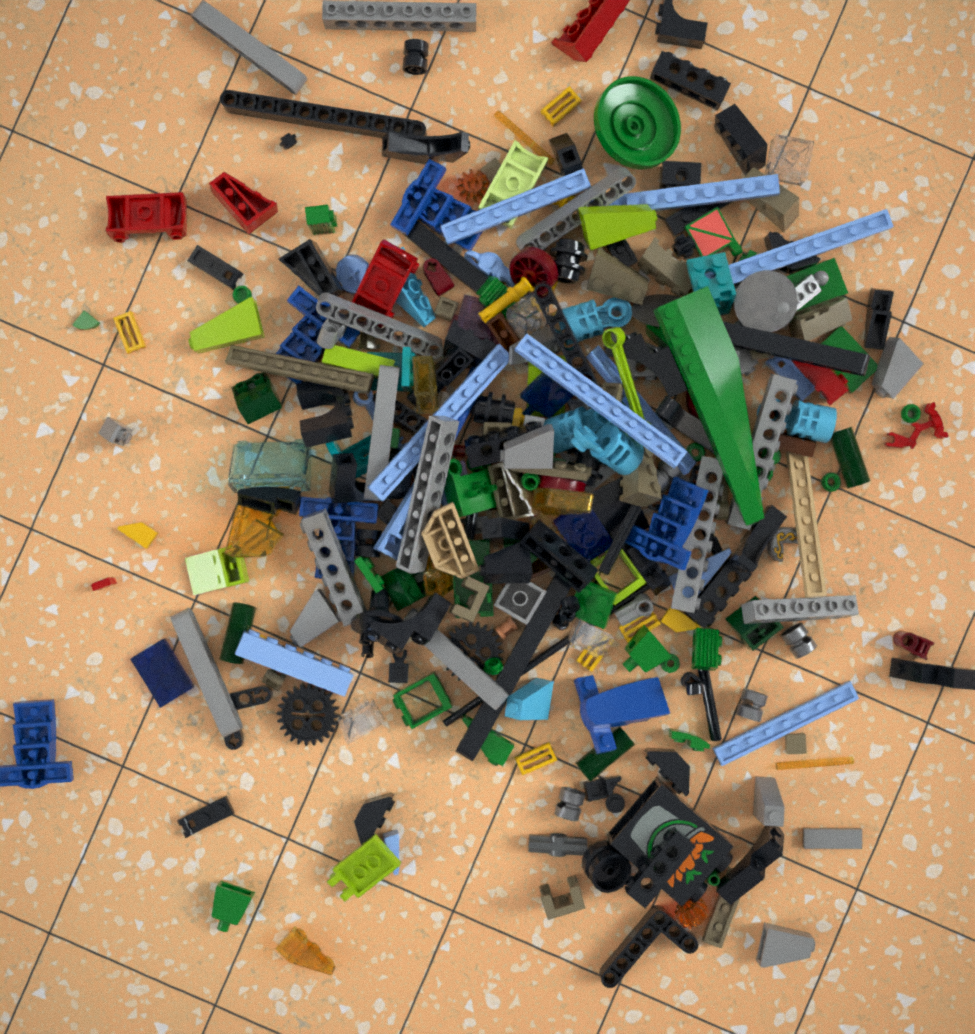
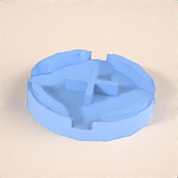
(351, 272)

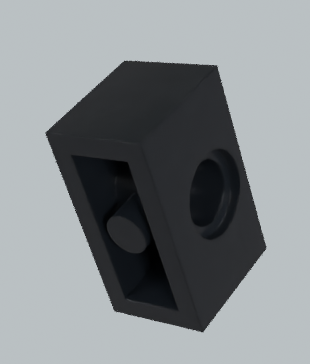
(689, 170)

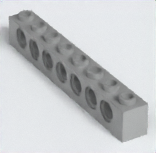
(399, 16)
(763, 422)
(707, 466)
(427, 491)

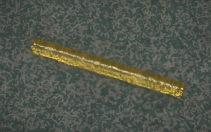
(523, 136)
(814, 763)

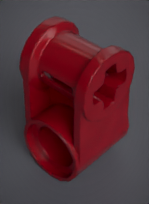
(439, 280)
(915, 645)

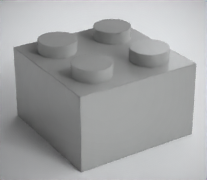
(520, 600)

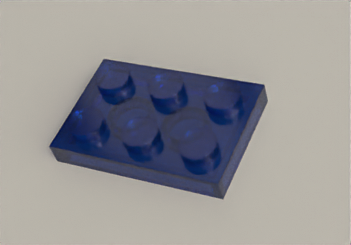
(584, 533)
(162, 672)

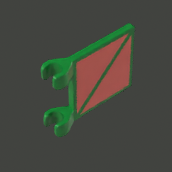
(712, 234)

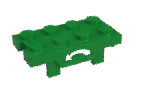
(480, 549)

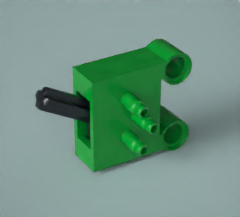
(469, 493)

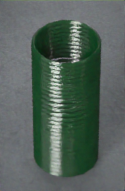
(847, 451)
(240, 619)
(591, 767)

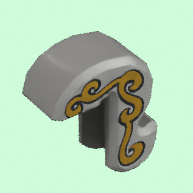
(775, 545)

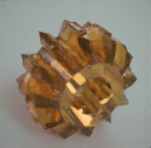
(465, 185)
(692, 914)

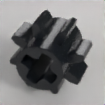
(683, 246)

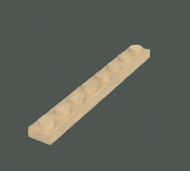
(806, 526)

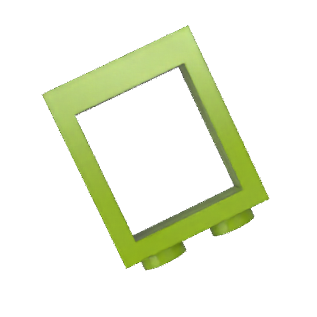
(629, 588)

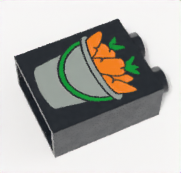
(644, 828)

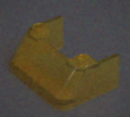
(251, 533)

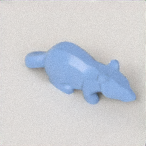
(490, 264)

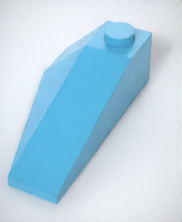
(414, 302)

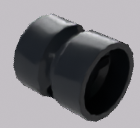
(415, 56)
(367, 549)

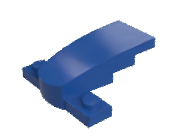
(431, 205)
(304, 335)
(344, 519)
(671, 525)
(618, 707)
(35, 748)

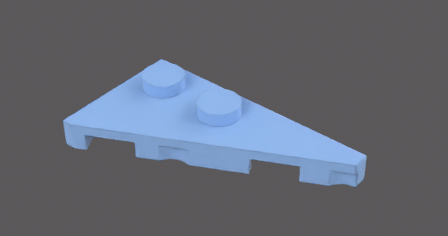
(713, 565)

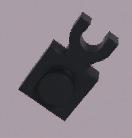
(398, 671)

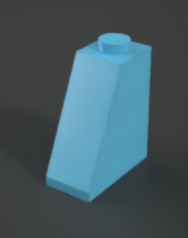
(530, 701)

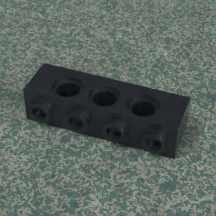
(680, 83)
(479, 457)
(559, 556)
(708, 594)
(671, 862)

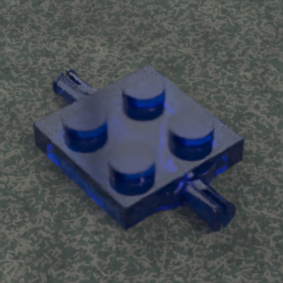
(544, 396)

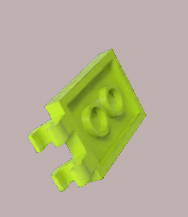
(364, 868)

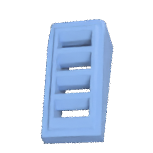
(392, 842)

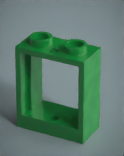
(438, 688)

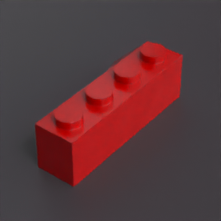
(589, 28)

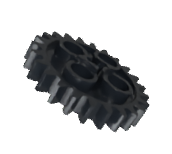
(484, 639)
(308, 731)

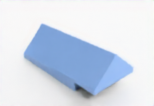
(391, 538)

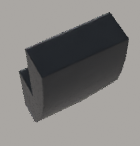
(600, 787)

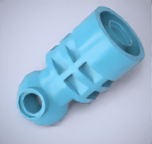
(591, 321)
(809, 421)
(564, 425)
(610, 447)

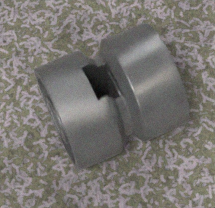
(665, 474)
(797, 638)
(750, 711)
(569, 804)

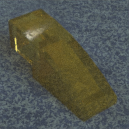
(425, 384)

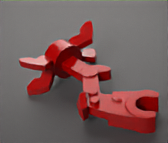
(934, 421)

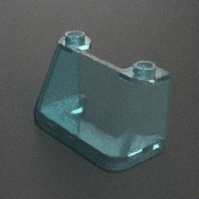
(270, 465)

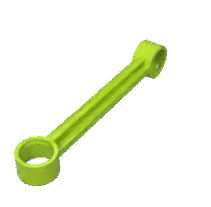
(623, 368)

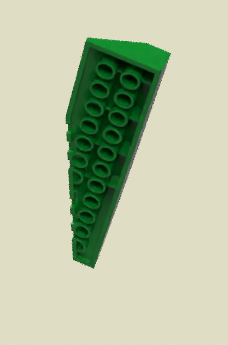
(716, 389)

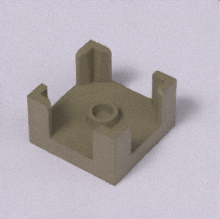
(474, 601)
(562, 904)

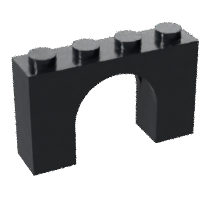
(678, 30)
(328, 427)
(345, 488)

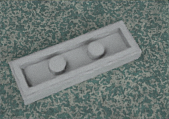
(832, 838)

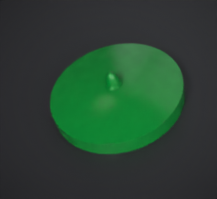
(637, 123)

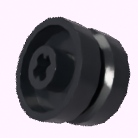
(606, 867)

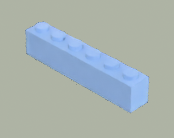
(294, 663)

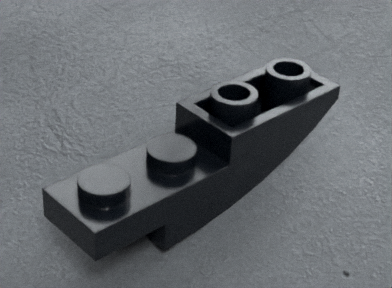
(447, 370)

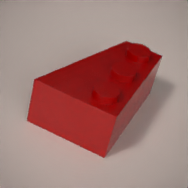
(244, 204)
(825, 381)

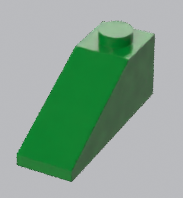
(495, 746)

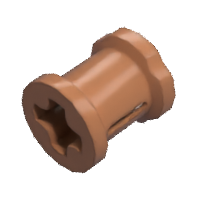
(506, 628)

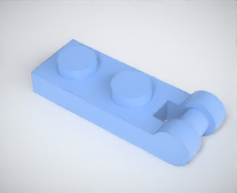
(790, 371)

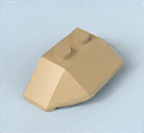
(449, 543)

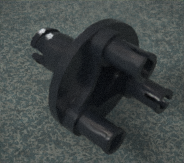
(378, 612)

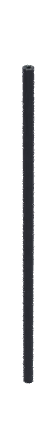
(540, 658)

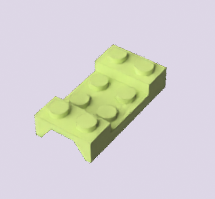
(516, 175)

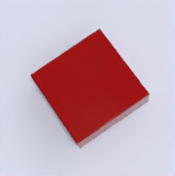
(104, 583)

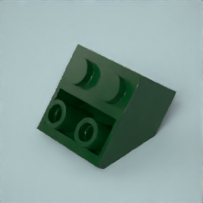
(256, 397)
(404, 587)
(752, 634)

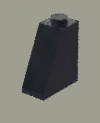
(503, 531)
(507, 566)

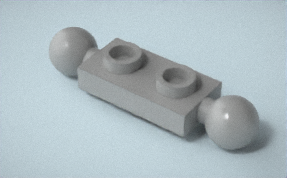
(806, 290)

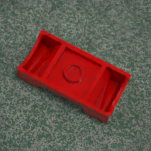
(147, 215)
(385, 278)

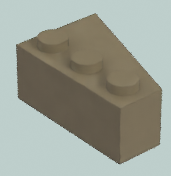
(779, 209)
(665, 268)
(616, 279)
(820, 318)
(642, 485)
(511, 497)

